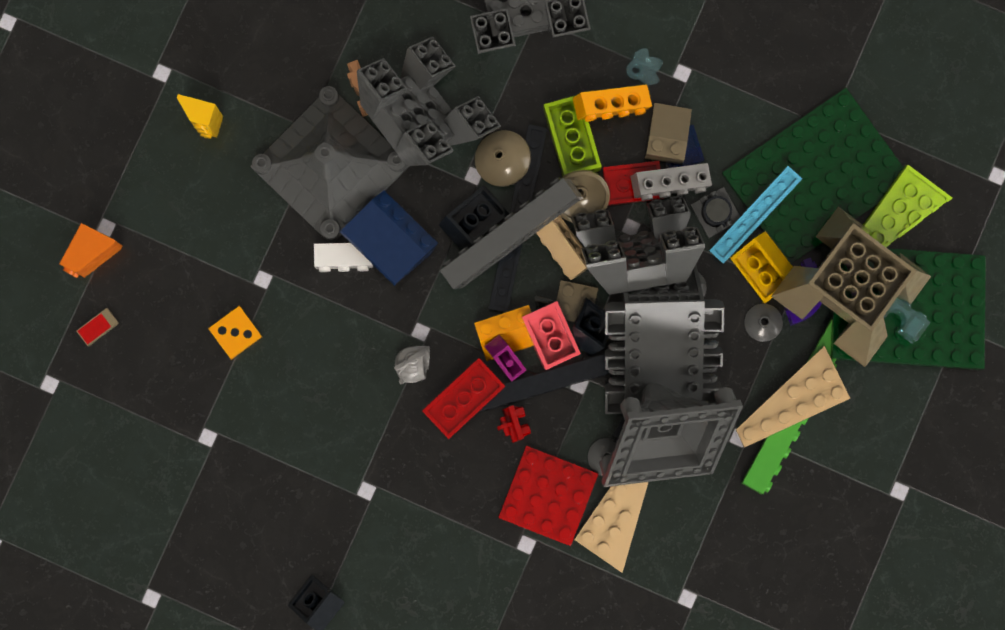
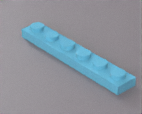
(755, 214)

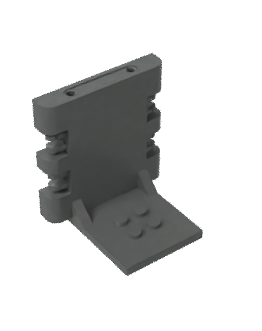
(663, 342)

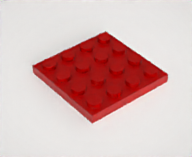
(548, 495)

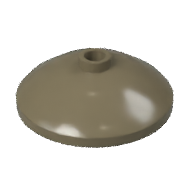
(509, 167)
(595, 193)

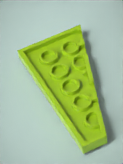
(904, 206)

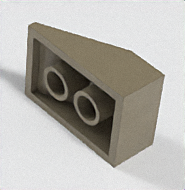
(668, 134)

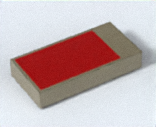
(97, 327)

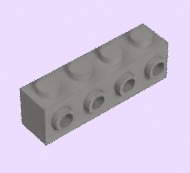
(670, 181)

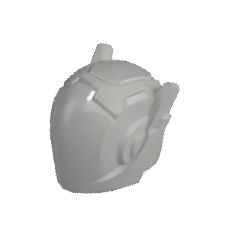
(412, 363)

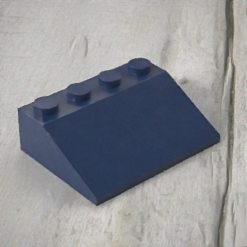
(389, 237)

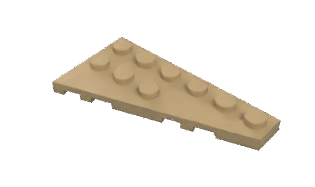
(801, 397)
(613, 523)

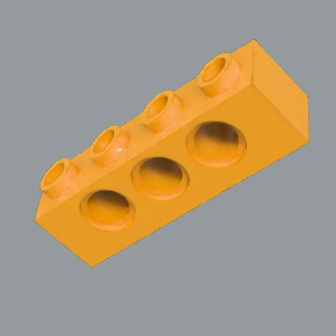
(637, 95)

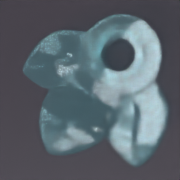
(647, 67)

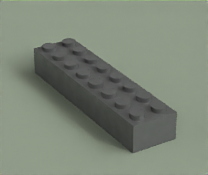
(511, 233)

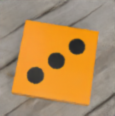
(235, 332)

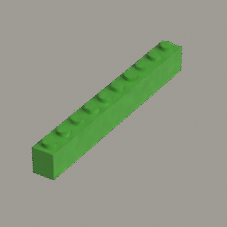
(777, 445)

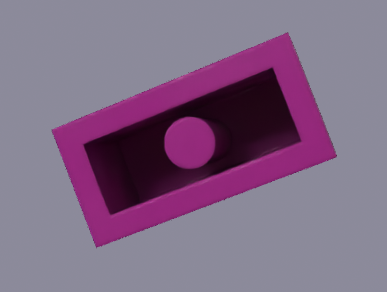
(505, 358)

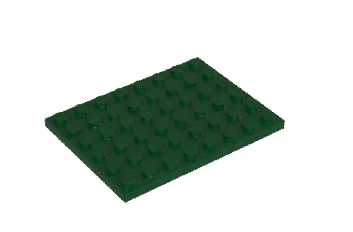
(839, 164)
(950, 301)

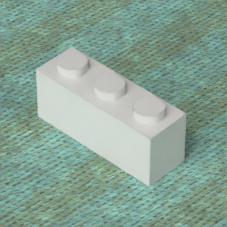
(340, 257)

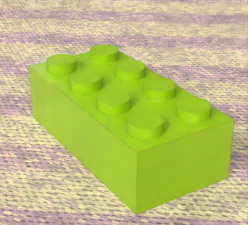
(571, 137)

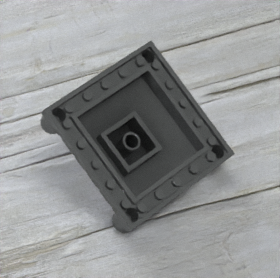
(329, 164)
(670, 436)

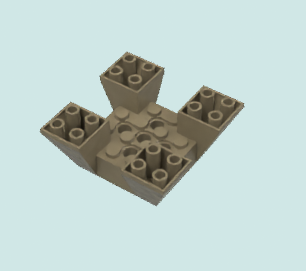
(853, 247)

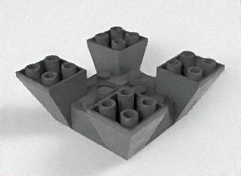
(504, 21)
(413, 111)
(645, 258)

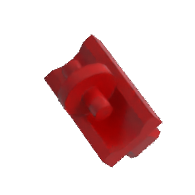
(511, 424)

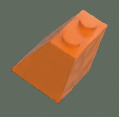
(88, 251)

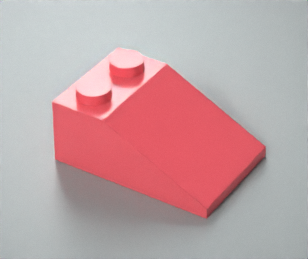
(550, 335)

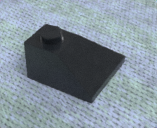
(590, 328)

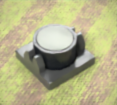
(716, 212)

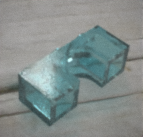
(912, 322)

